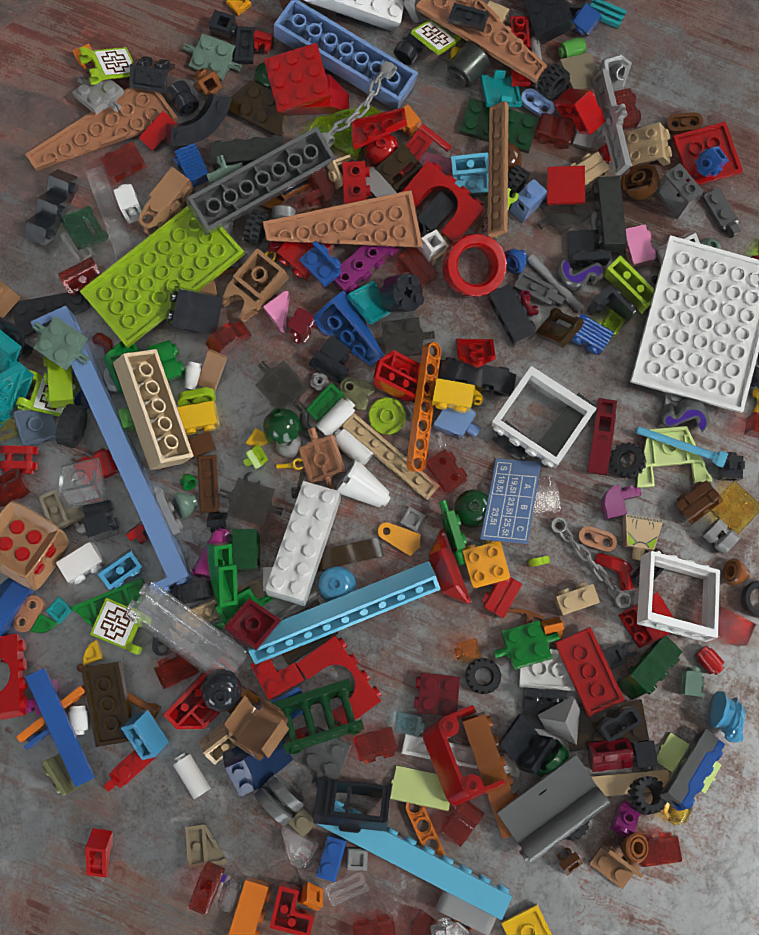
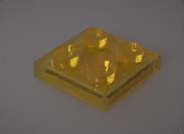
(737, 507)

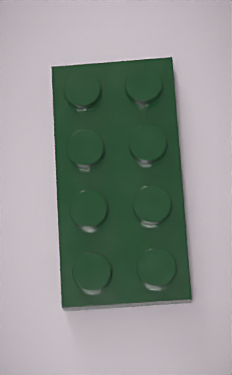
(520, 125)

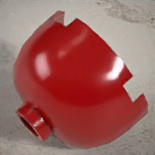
(379, 150)

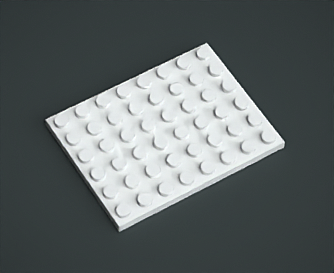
(701, 326)

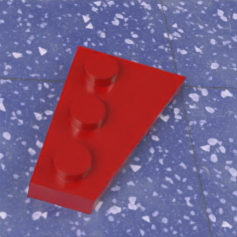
(376, 126)

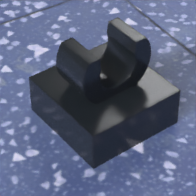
(217, 519)

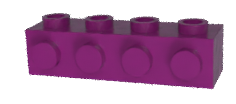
(361, 265)

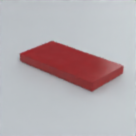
(589, 671)

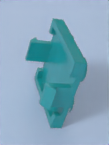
(499, 89)
(368, 303)

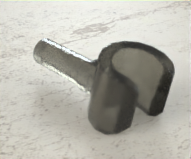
(295, 490)

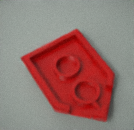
(475, 351)

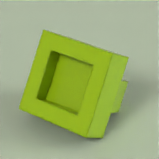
(255, 456)

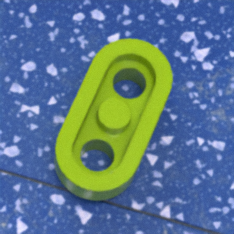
(196, 396)

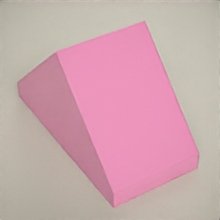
(278, 310)

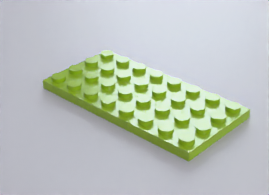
(138, 287)

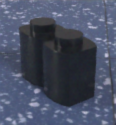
(614, 727)

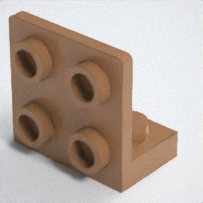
(612, 865)

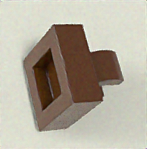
(570, 863)

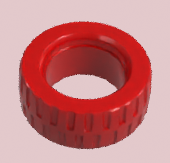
(496, 265)

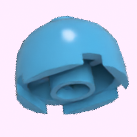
(335, 583)

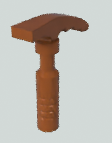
(530, 614)

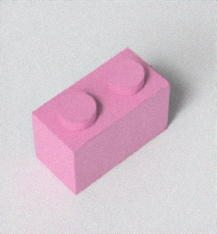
(639, 248)

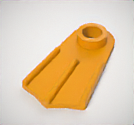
(401, 538)

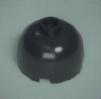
(221, 690)

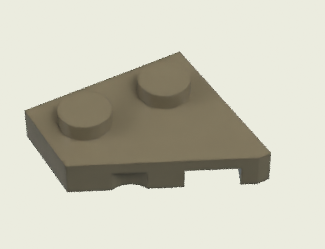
(56, 511)
(202, 847)

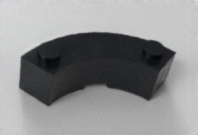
(202, 125)
(487, 378)

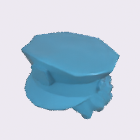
(727, 715)

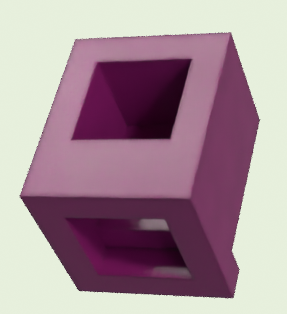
(625, 819)

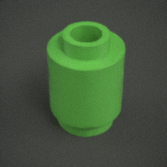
(572, 47)

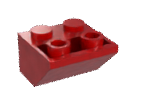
(642, 634)

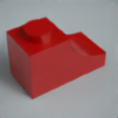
(98, 852)

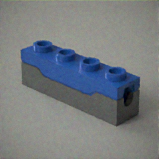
(692, 770)

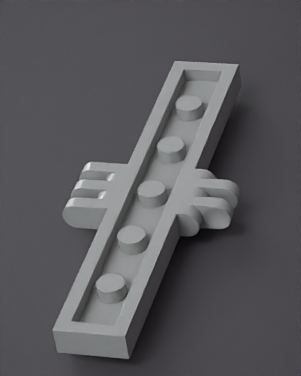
(612, 129)

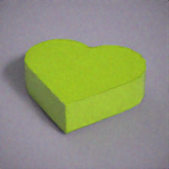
(538, 561)

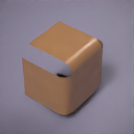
(257, 730)

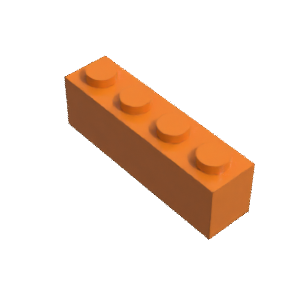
(250, 907)

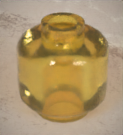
(677, 817)

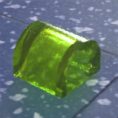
(613, 322)

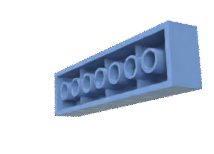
(344, 52)

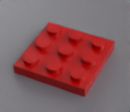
(297, 78)
(692, 143)

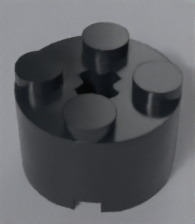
(401, 293)

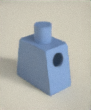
(530, 199)
(457, 423)

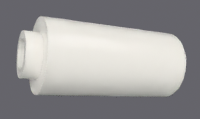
(336, 416)
(352, 447)
(191, 775)

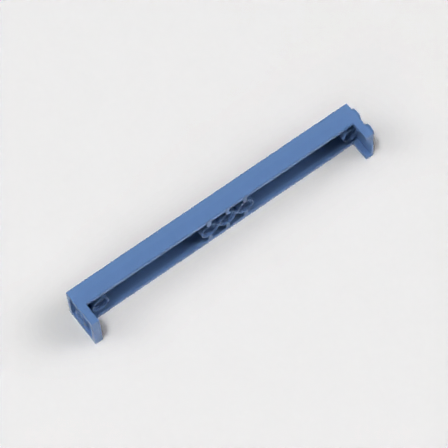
(127, 461)

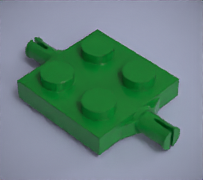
(451, 525)
(227, 612)
(526, 645)

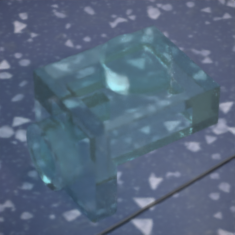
(409, 724)

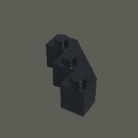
(51, 206)

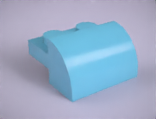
(471, 172)

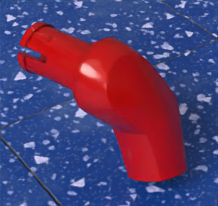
(619, 566)

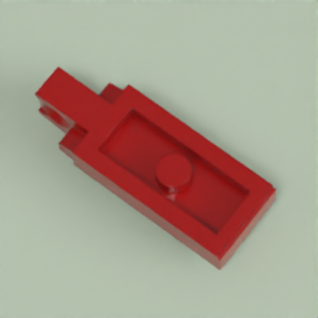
(126, 770)

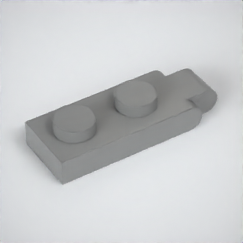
(168, 509)

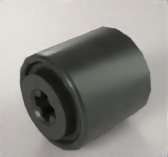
(468, 65)

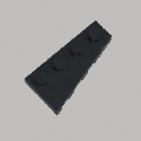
(31, 309)

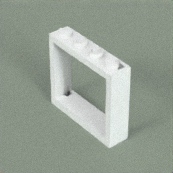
(559, 392)
(710, 602)

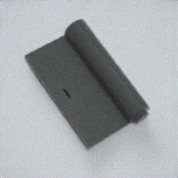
(553, 808)

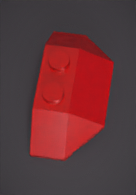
(338, 102)
(398, 376)
(447, 570)
(189, 709)

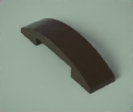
(351, 553)

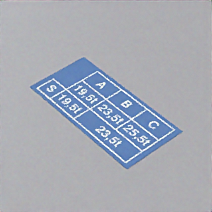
(511, 501)

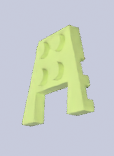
(662, 454)

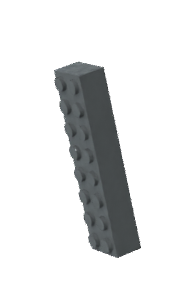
(260, 181)

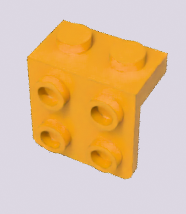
(486, 563)

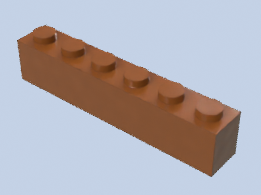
(489, 763)

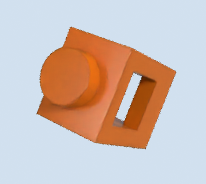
(413, 122)

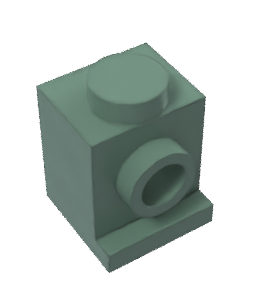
(692, 682)

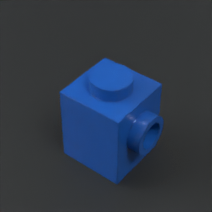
(586, 19)

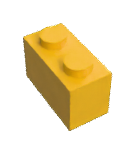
(453, 395)
(199, 417)

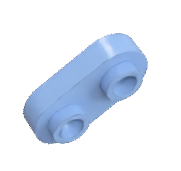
(538, 102)

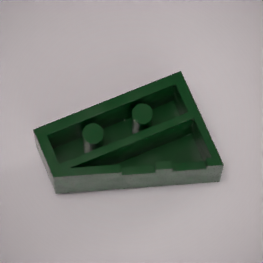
(650, 668)

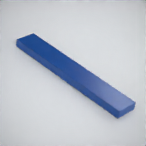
(60, 727)

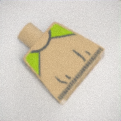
(640, 534)

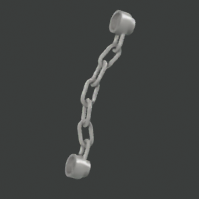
(387, 70)
(595, 566)

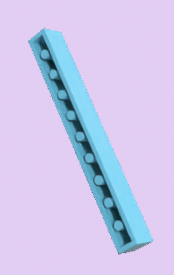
(348, 610)
(429, 866)

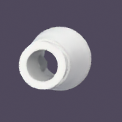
(192, 374)

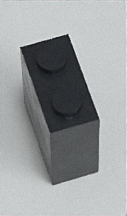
(194, 310)

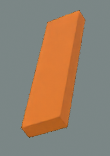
(38, 725)

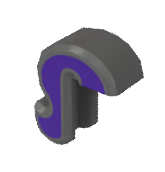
(578, 280)
(685, 411)

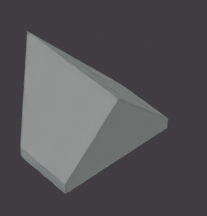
(618, 70)
(563, 720)

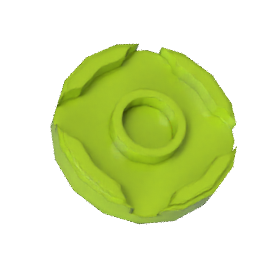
(387, 416)

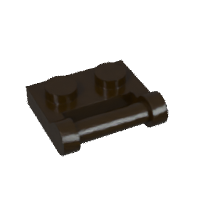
(397, 162)
(557, 333)

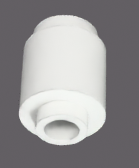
(78, 718)

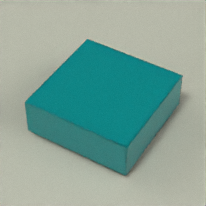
(59, 610)

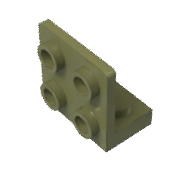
(56, 769)

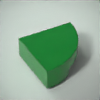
(43, 624)

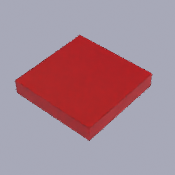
(565, 185)

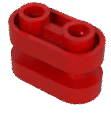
(26, 466)

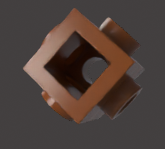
(212, 81)

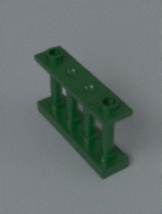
(322, 696)

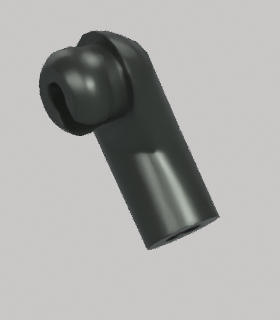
(304, 420)

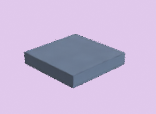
(34, 427)

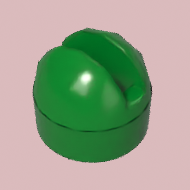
(188, 486)

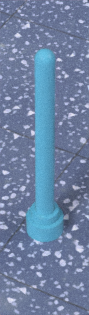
(718, 457)

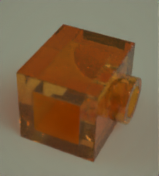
(467, 650)

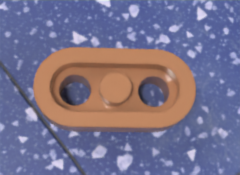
(596, 539)
(28, 613)

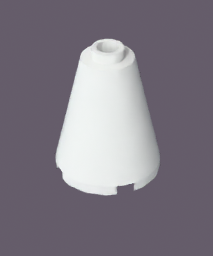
(363, 486)

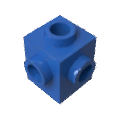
(711, 161)

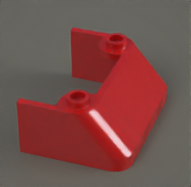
(455, 787)

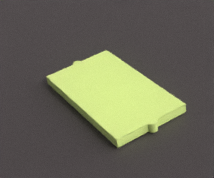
(672, 752)
(418, 788)

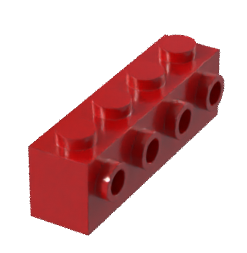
(355, 181)

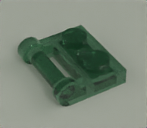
(80, 232)

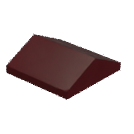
(252, 625)

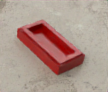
(156, 130)

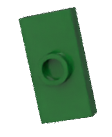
(324, 402)

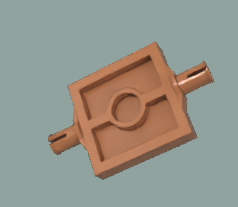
(321, 459)

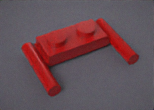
(420, 143)

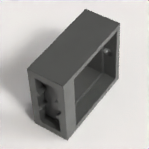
(674, 185)

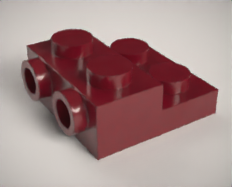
(437, 694)

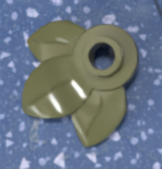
(359, 393)

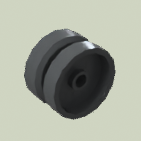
(279, 799)

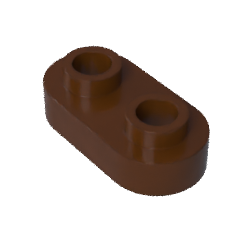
(682, 121)

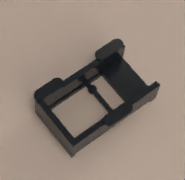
(350, 822)

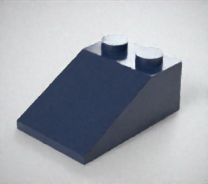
(248, 772)

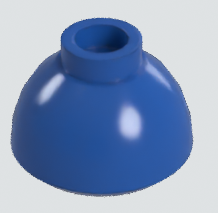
(515, 260)

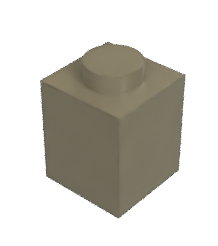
(303, 821)

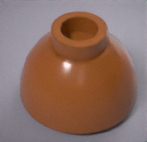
(735, 572)
(635, 847)

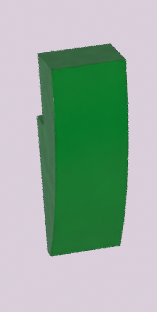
(222, 573)

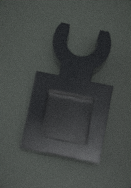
(616, 655)

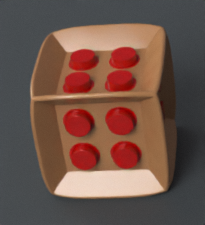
(29, 545)

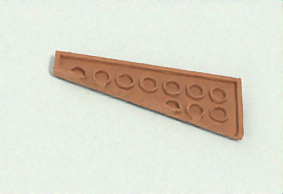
(495, 40)
(106, 128)
(374, 222)

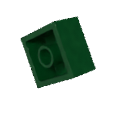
(246, 549)

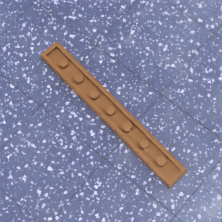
(498, 170)

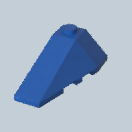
(348, 326)
(11, 599)

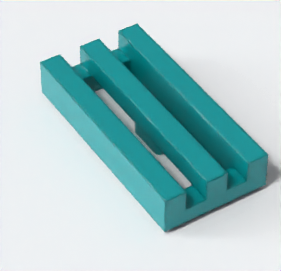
(609, 10)

